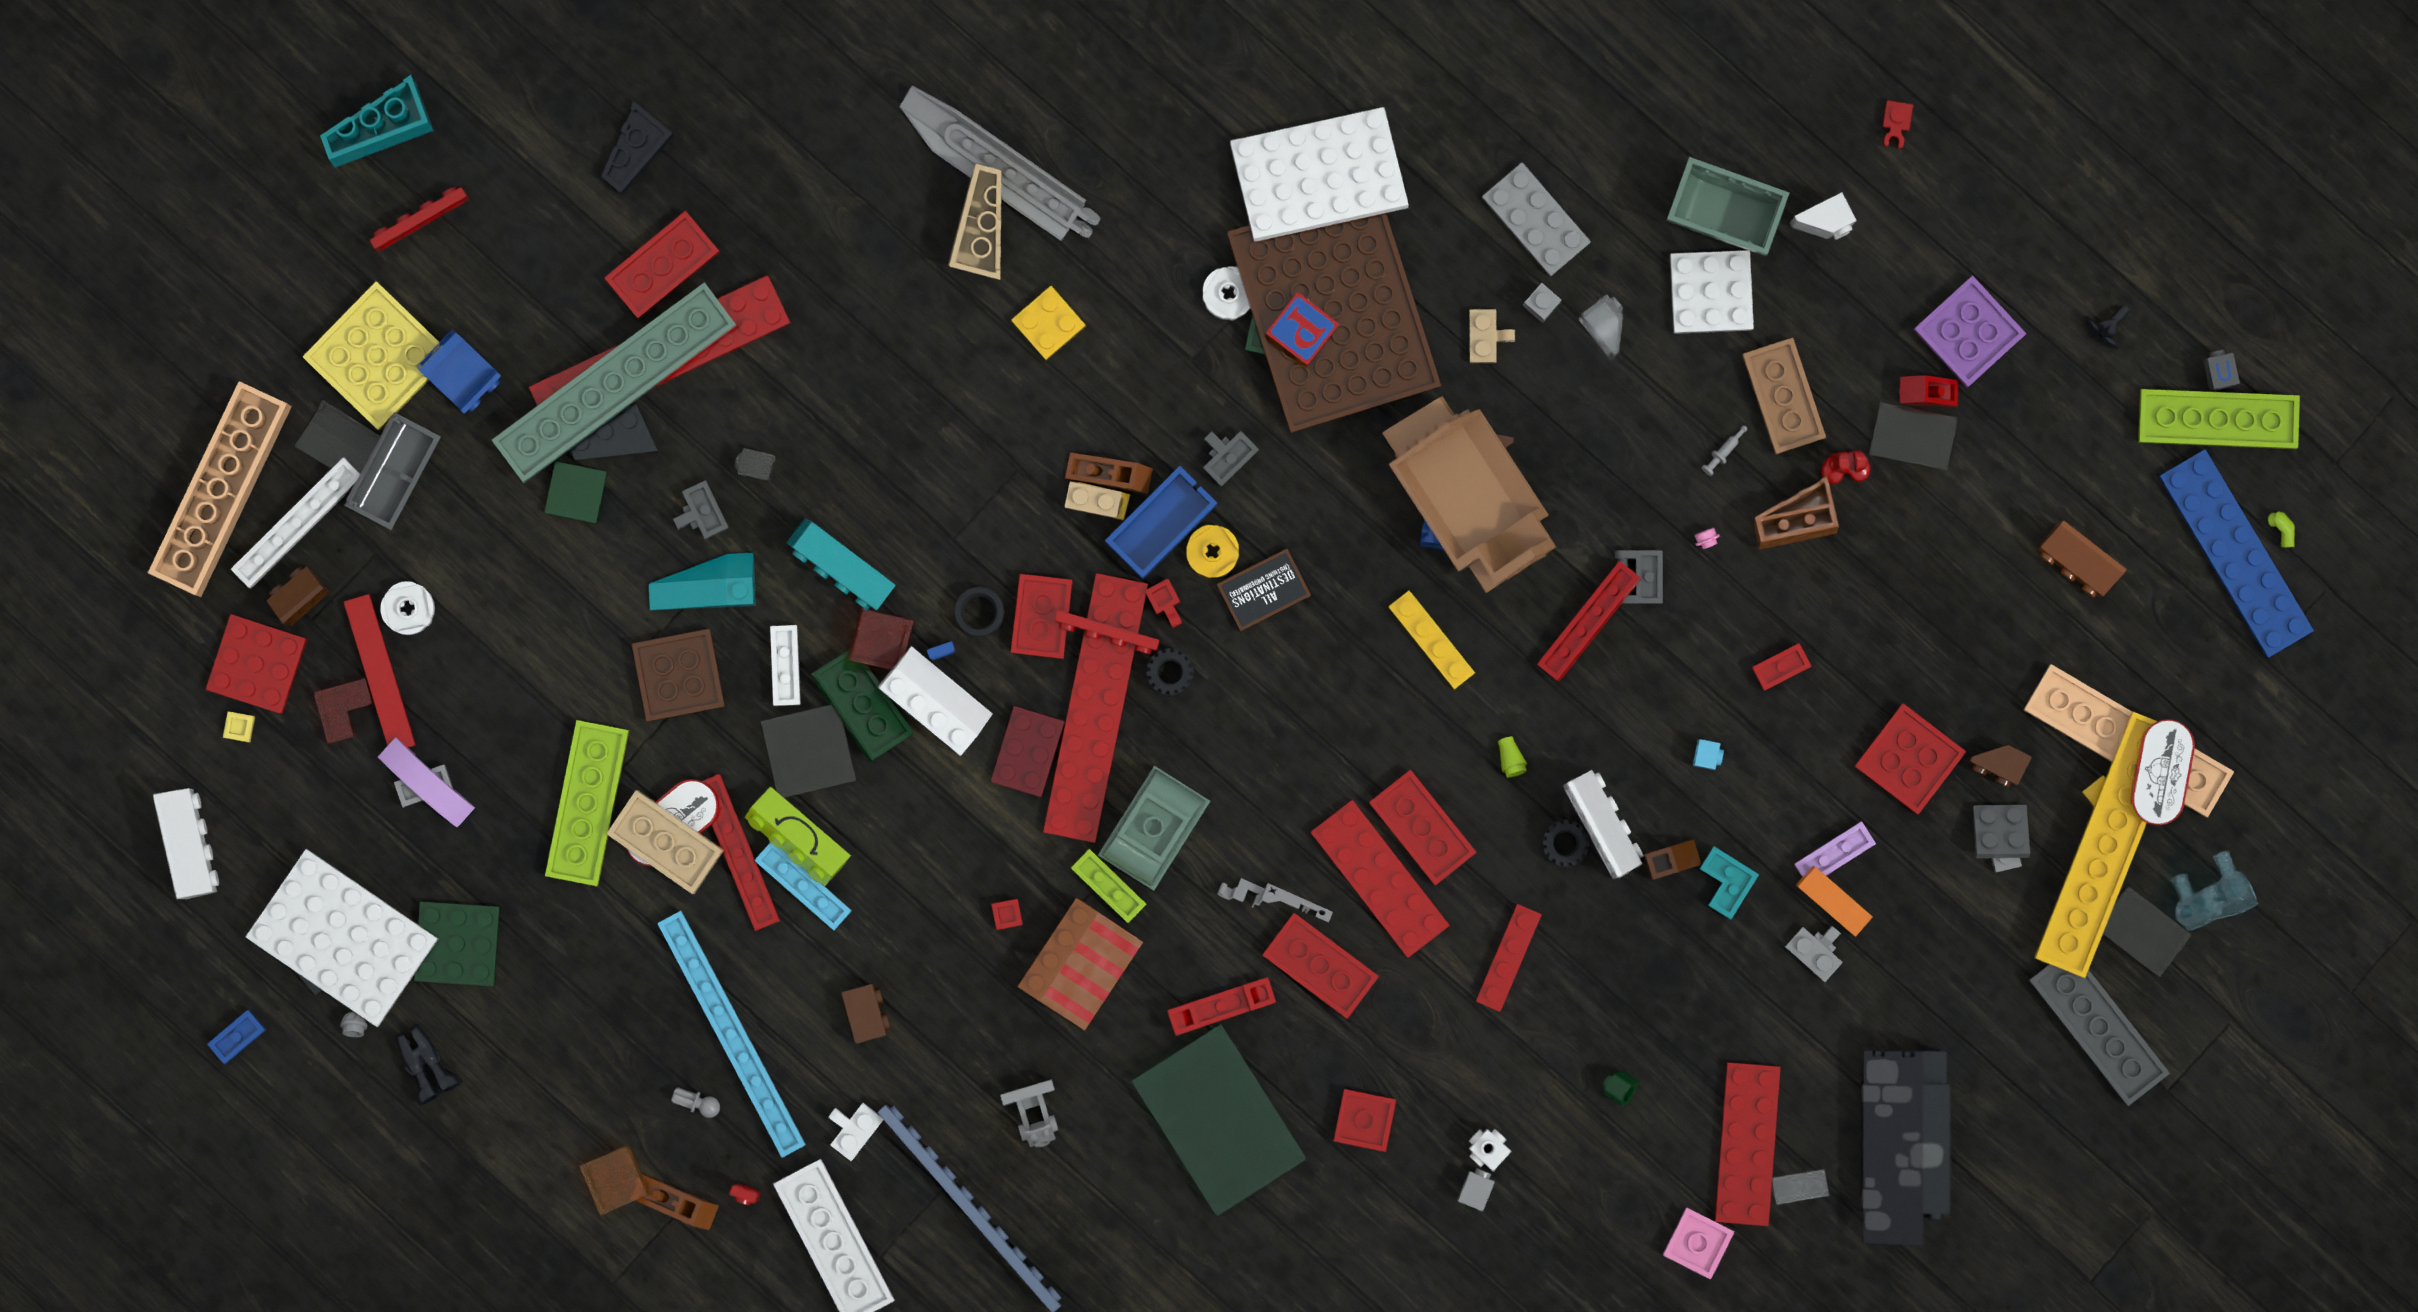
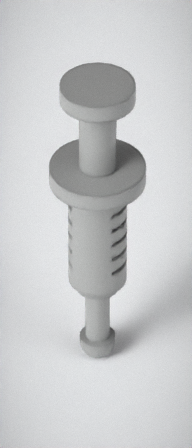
(1720, 455)

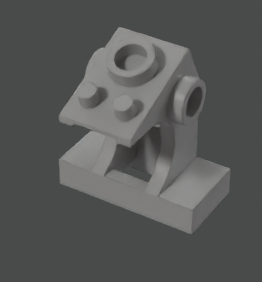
(1039, 1133)

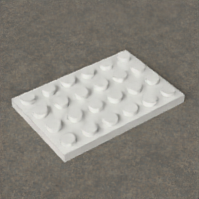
(1319, 174)
(342, 937)

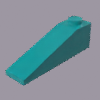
(713, 584)

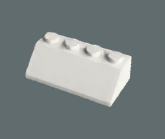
(935, 700)
(185, 843)

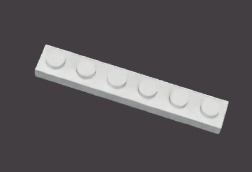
(296, 523)

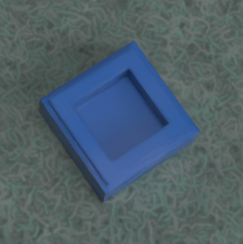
(941, 651)

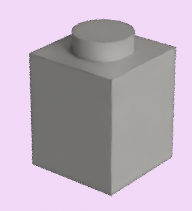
(1542, 302)
(1476, 1189)

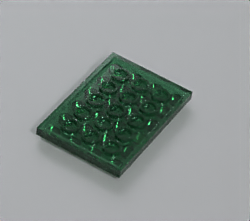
(1218, 1120)

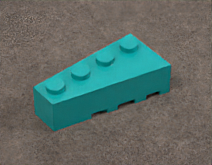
(379, 125)

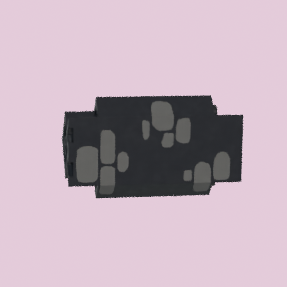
(1903, 1144)

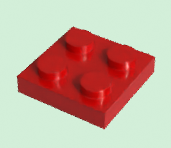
(1364, 1120)

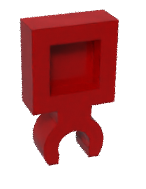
(1896, 119)

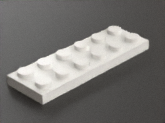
(833, 1240)

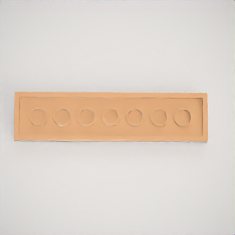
(2100, 724)

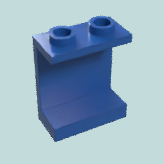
(459, 372)

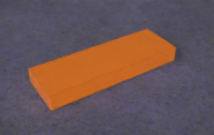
(1834, 900)

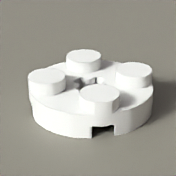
(1213, 294)
(396, 598)

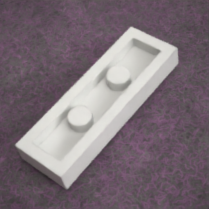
(785, 665)

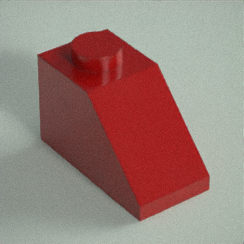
(1928, 391)

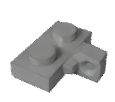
(1816, 951)

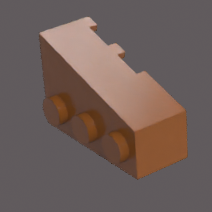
(1799, 518)

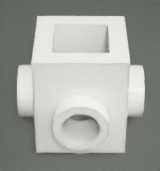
(1498, 1152)

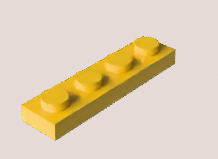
(1431, 639)

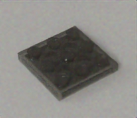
(808, 751)

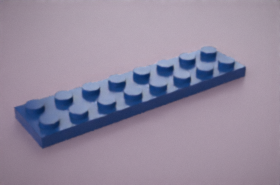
(2236, 553)

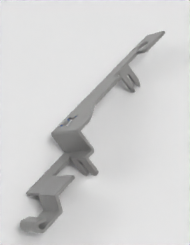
(1264, 895)

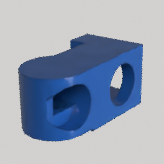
(1428, 538)

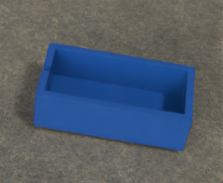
(1161, 522)

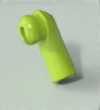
(2286, 527)

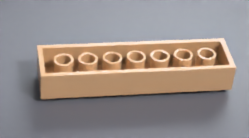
(219, 489)

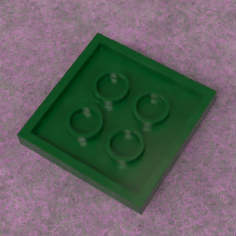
(464, 944)

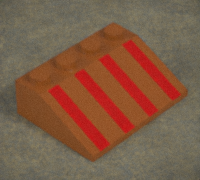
(1080, 964)

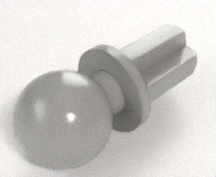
(708, 1106)

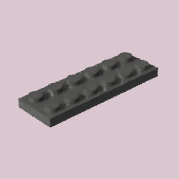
(2101, 1031)

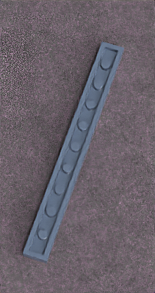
(977, 1215)

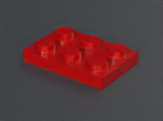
(1035, 614)

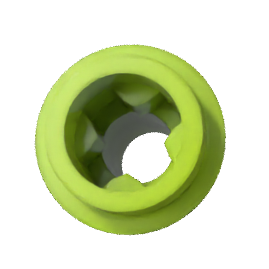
(1511, 758)

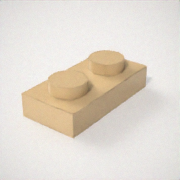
(1093, 500)

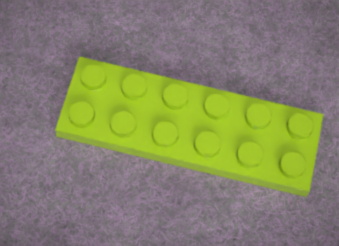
(2219, 419)
(587, 803)

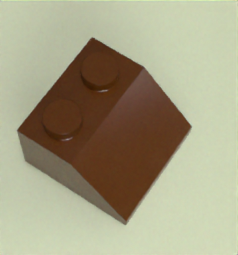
(297, 596)

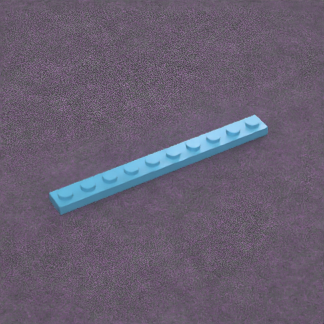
(731, 1034)

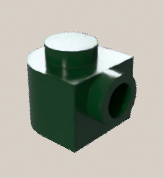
(1620, 1087)

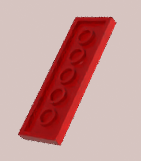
(1380, 878)
(1747, 1144)

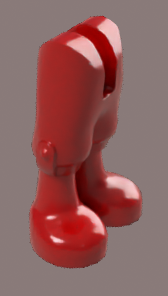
(1853, 463)

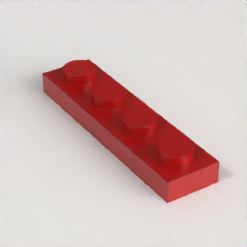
(428, 212)
(1117, 636)
(1508, 957)

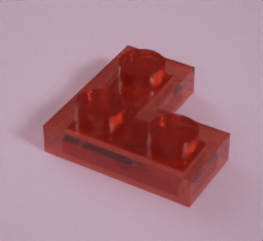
(334, 708)

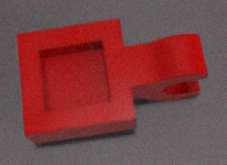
(1163, 600)

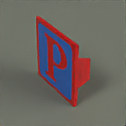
(1302, 328)

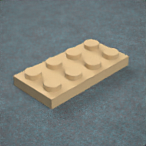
(665, 842)

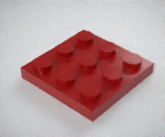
(256, 664)
(1910, 759)

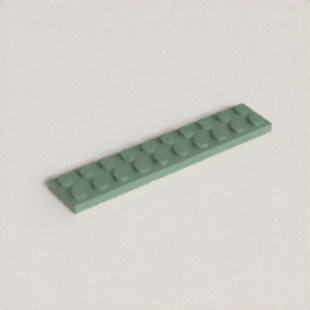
(614, 382)

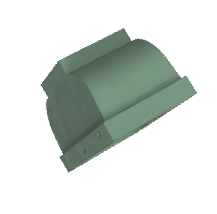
(1727, 206)
(1154, 828)

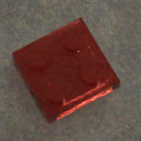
(880, 639)

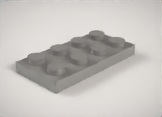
(1536, 219)

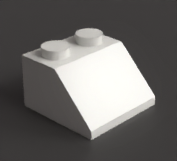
(1826, 219)

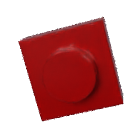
(1007, 914)

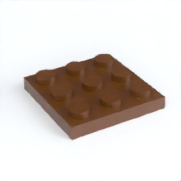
(678, 675)

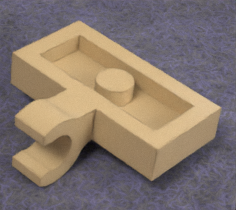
(1484, 336)

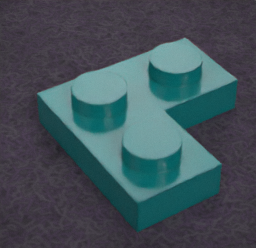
(1734, 878)

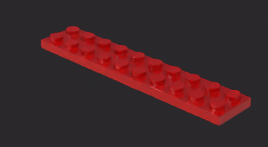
(753, 310)
(1094, 712)

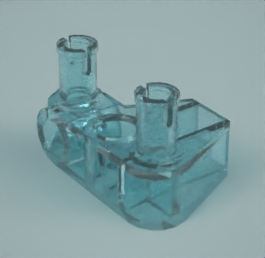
(2227, 897)

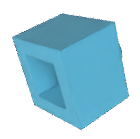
(1707, 754)

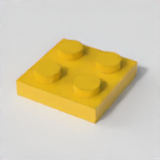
(1048, 323)

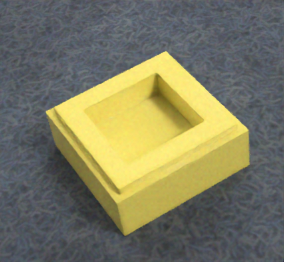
(239, 726)

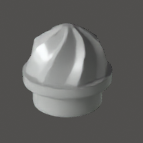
(353, 1025)

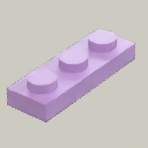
(1837, 851)

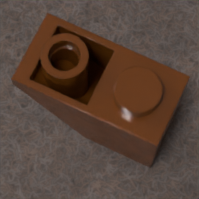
(2004, 763)
(1672, 859)

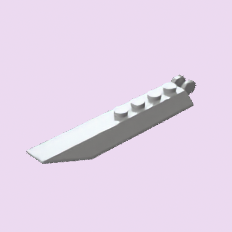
(1022, 182)

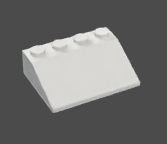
(1603, 825)

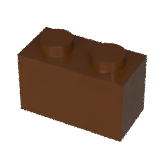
(865, 1013)

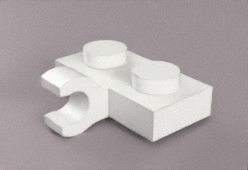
(855, 1130)

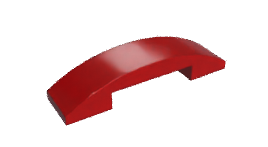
(1221, 1006)

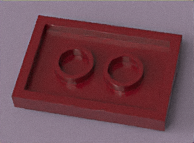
(1027, 751)

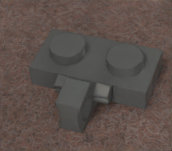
(1228, 456)
(701, 511)

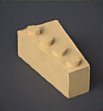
(979, 228)

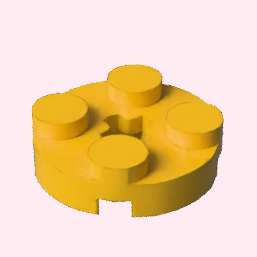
(1218, 537)

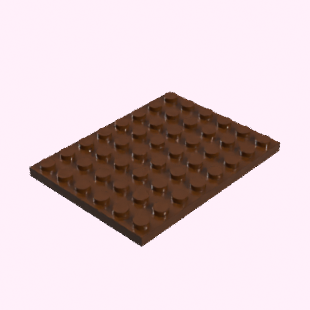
(1360, 283)

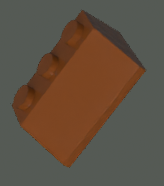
(2080, 560)

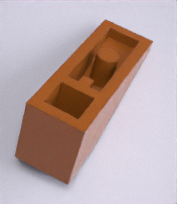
(1109, 473)
(679, 1204)

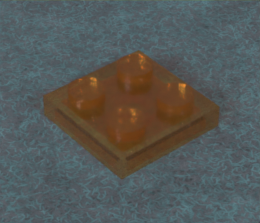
(614, 1180)

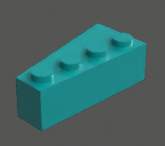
(841, 564)

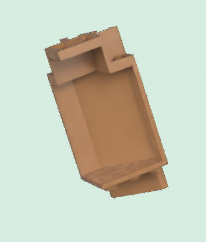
(1469, 492)

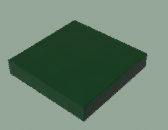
(576, 492)

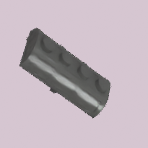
(392, 470)

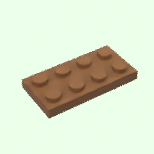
(1784, 396)

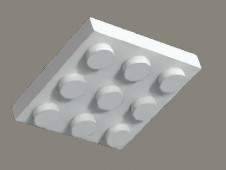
(1711, 291)

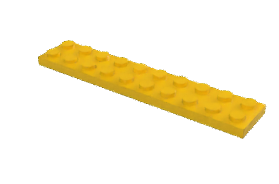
(2098, 863)

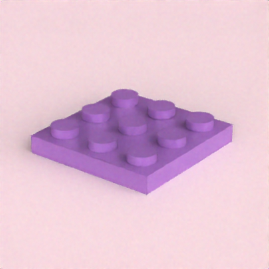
(1969, 331)

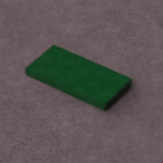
(862, 705)

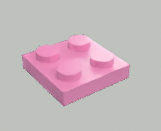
(1698, 1243)

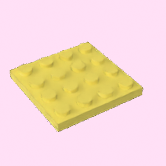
(374, 355)

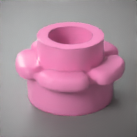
(1706, 538)

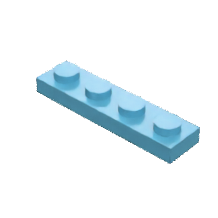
(803, 887)

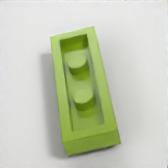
(1108, 886)

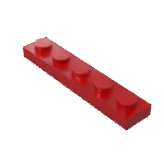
(1589, 621)

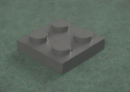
(2001, 831)

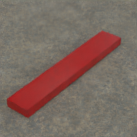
(379, 670)
(741, 859)

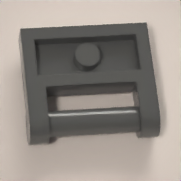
(1650, 568)

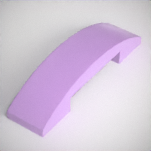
(425, 782)

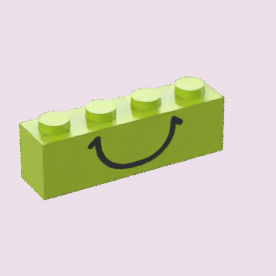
(797, 836)

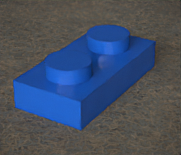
(236, 1037)

